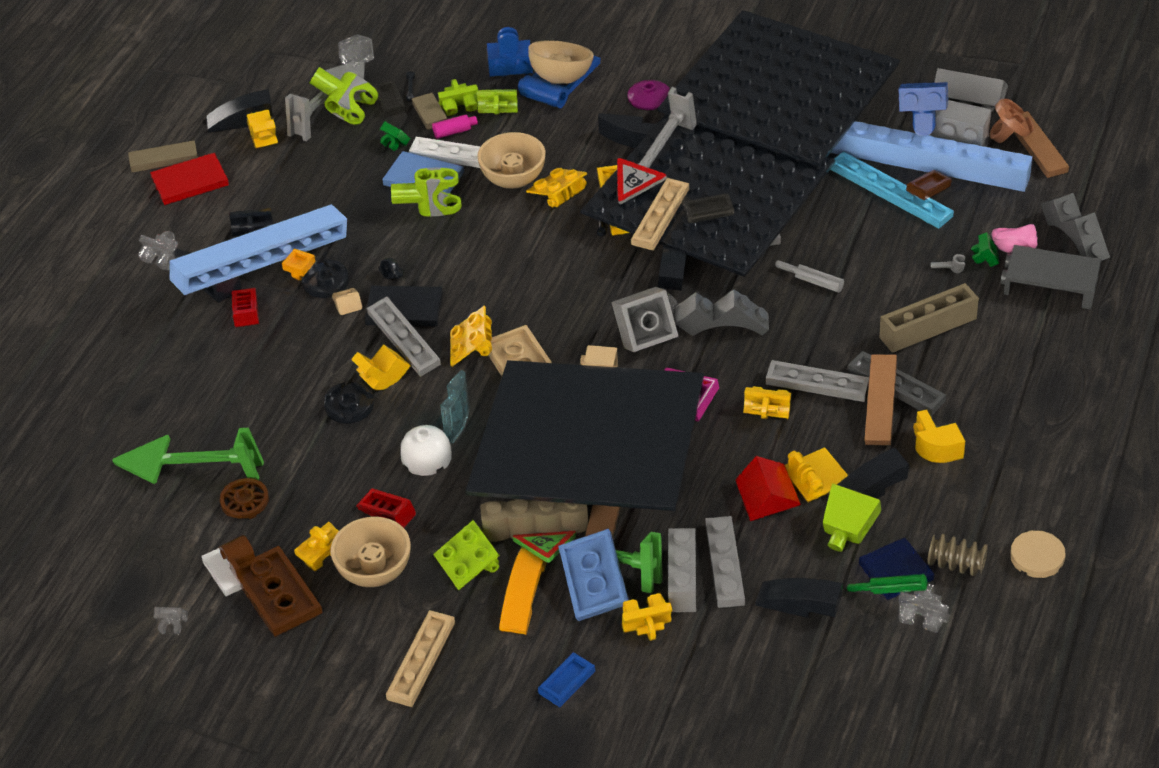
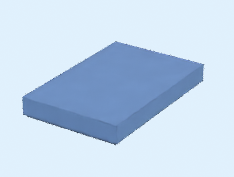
(407, 164)
(593, 574)

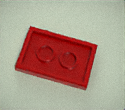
(189, 178)

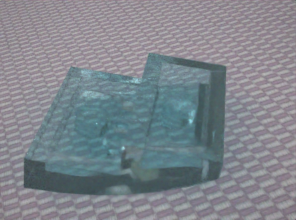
(455, 407)

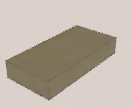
(428, 109)

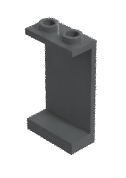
(1052, 271)

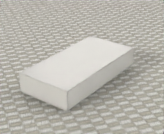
(221, 572)

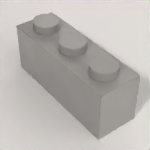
(682, 569)

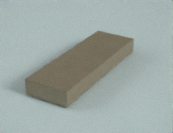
(162, 156)

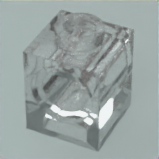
(356, 50)

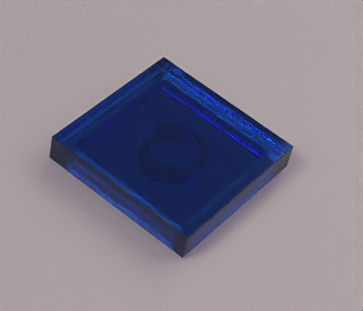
(895, 560)

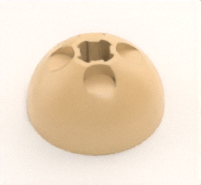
(559, 60)
(511, 159)
(371, 551)

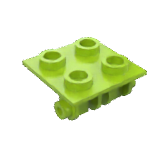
(467, 555)

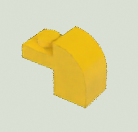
(262, 129)
(381, 370)
(937, 443)

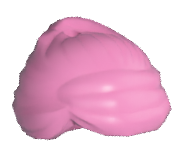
(1008, 237)

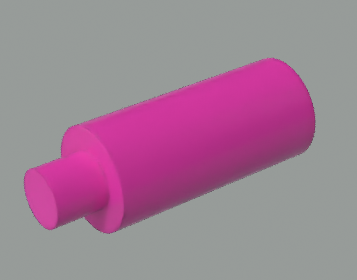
(453, 126)

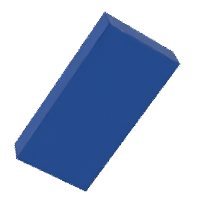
(566, 679)

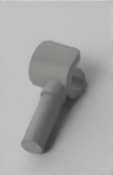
(956, 265)

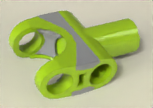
(344, 94)
(429, 192)

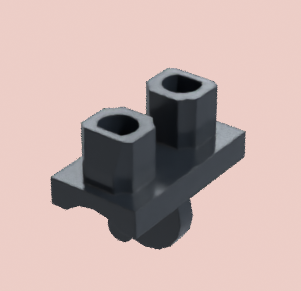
(251, 220)

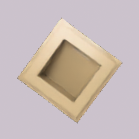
(347, 301)

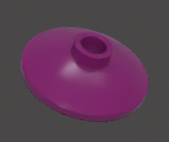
(648, 94)

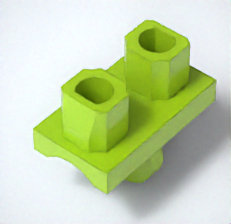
(458, 95)
(497, 101)

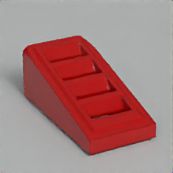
(245, 307)
(387, 506)

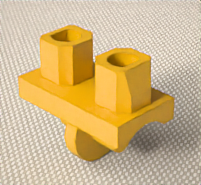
(767, 402)
(317, 546)
(648, 619)

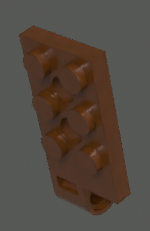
(266, 569)

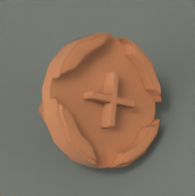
(1010, 120)

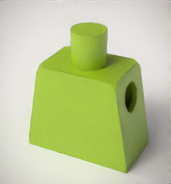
(849, 516)

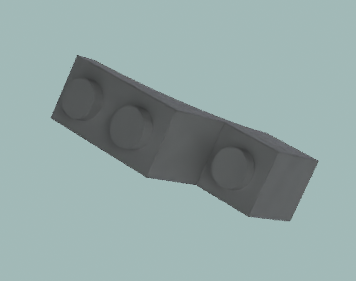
(1082, 229)
(731, 310)

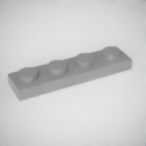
(403, 336)
(817, 380)
(724, 562)

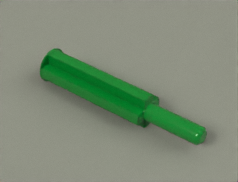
(891, 584)

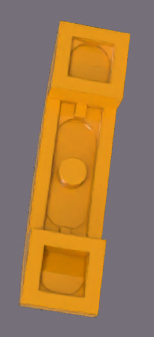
(521, 592)

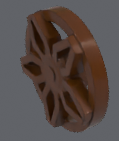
(244, 498)

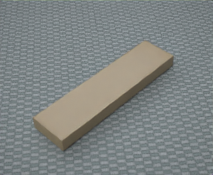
(660, 214)
(420, 658)

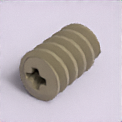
(957, 555)

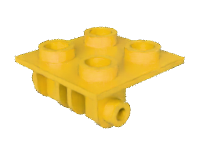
(559, 185)
(471, 335)
(814, 473)

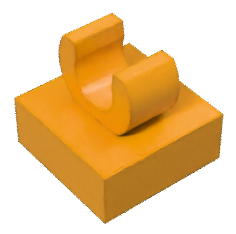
(298, 263)

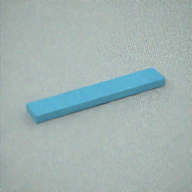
(891, 190)

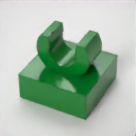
(393, 134)
(985, 250)

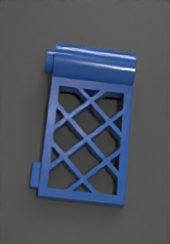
(549, 93)

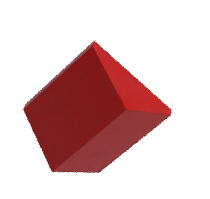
(766, 488)

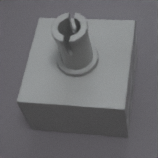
(644, 319)

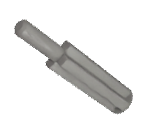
(813, 276)

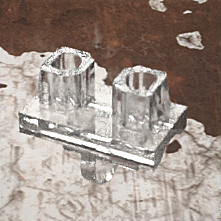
(162, 246)
(924, 604)

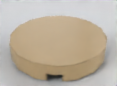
(1037, 554)

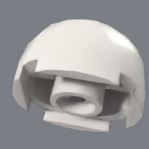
(425, 450)

